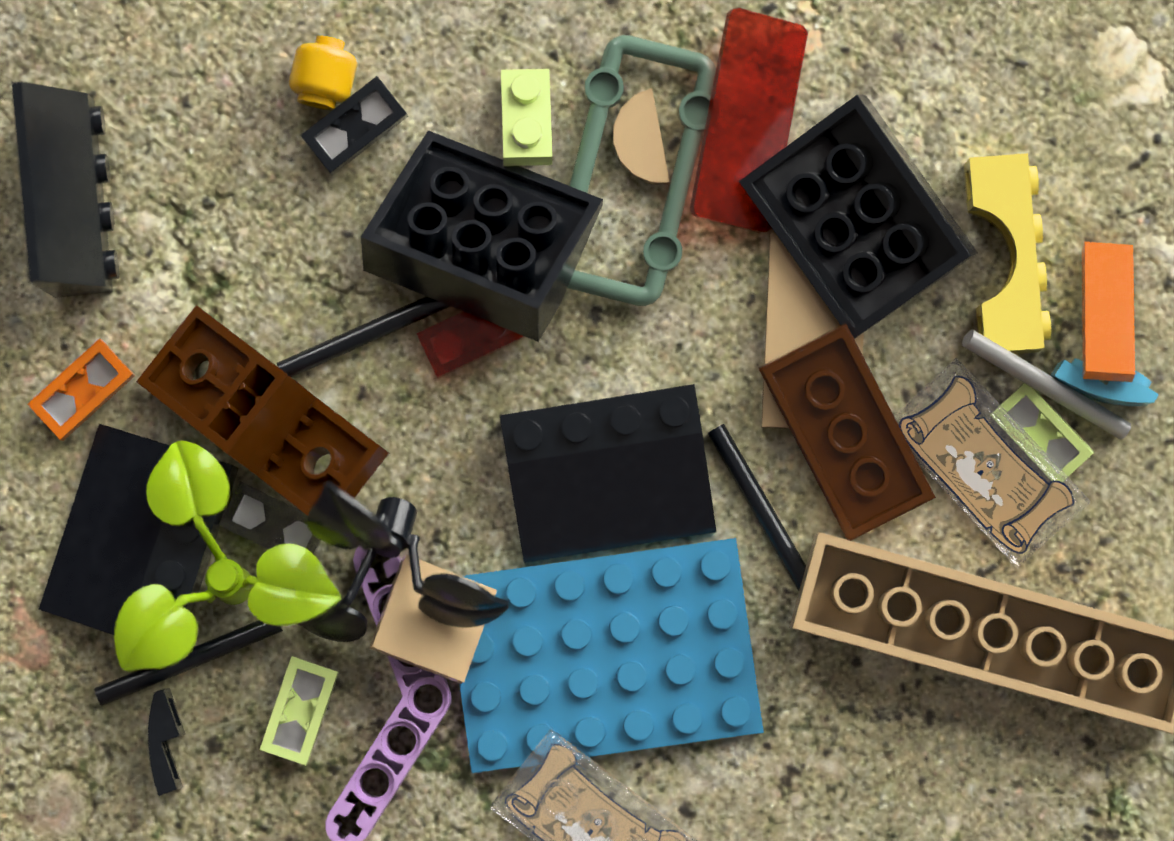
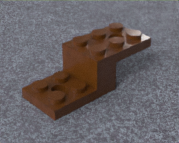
(258, 413)

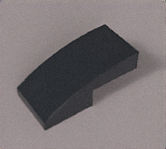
(163, 726)

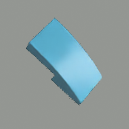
(1111, 392)

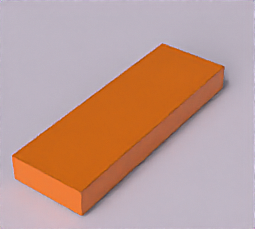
(1108, 312)

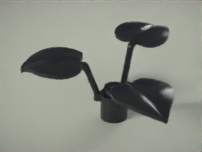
(348, 524)

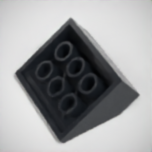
(64, 190)
(858, 216)
(480, 235)
(608, 473)
(117, 541)

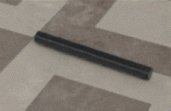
(361, 336)
(758, 503)
(198, 656)

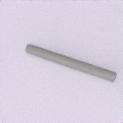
(1046, 384)

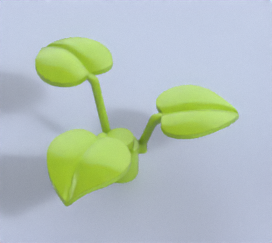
(288, 587)

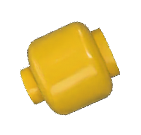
(322, 73)

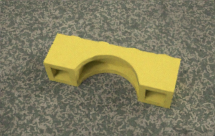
(1002, 193)

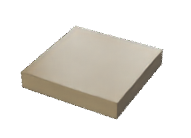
(418, 639)

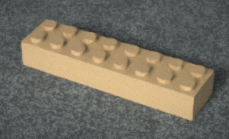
(988, 631)

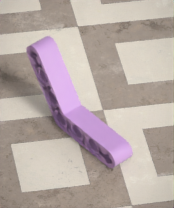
(405, 714)

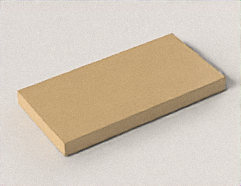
(792, 318)

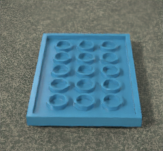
(613, 655)

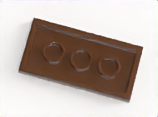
(846, 432)

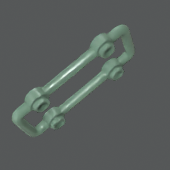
(604, 90)

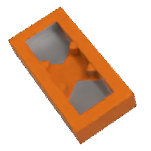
(81, 389)

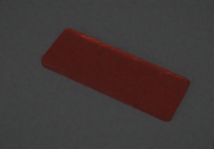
(747, 114)

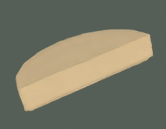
(639, 139)

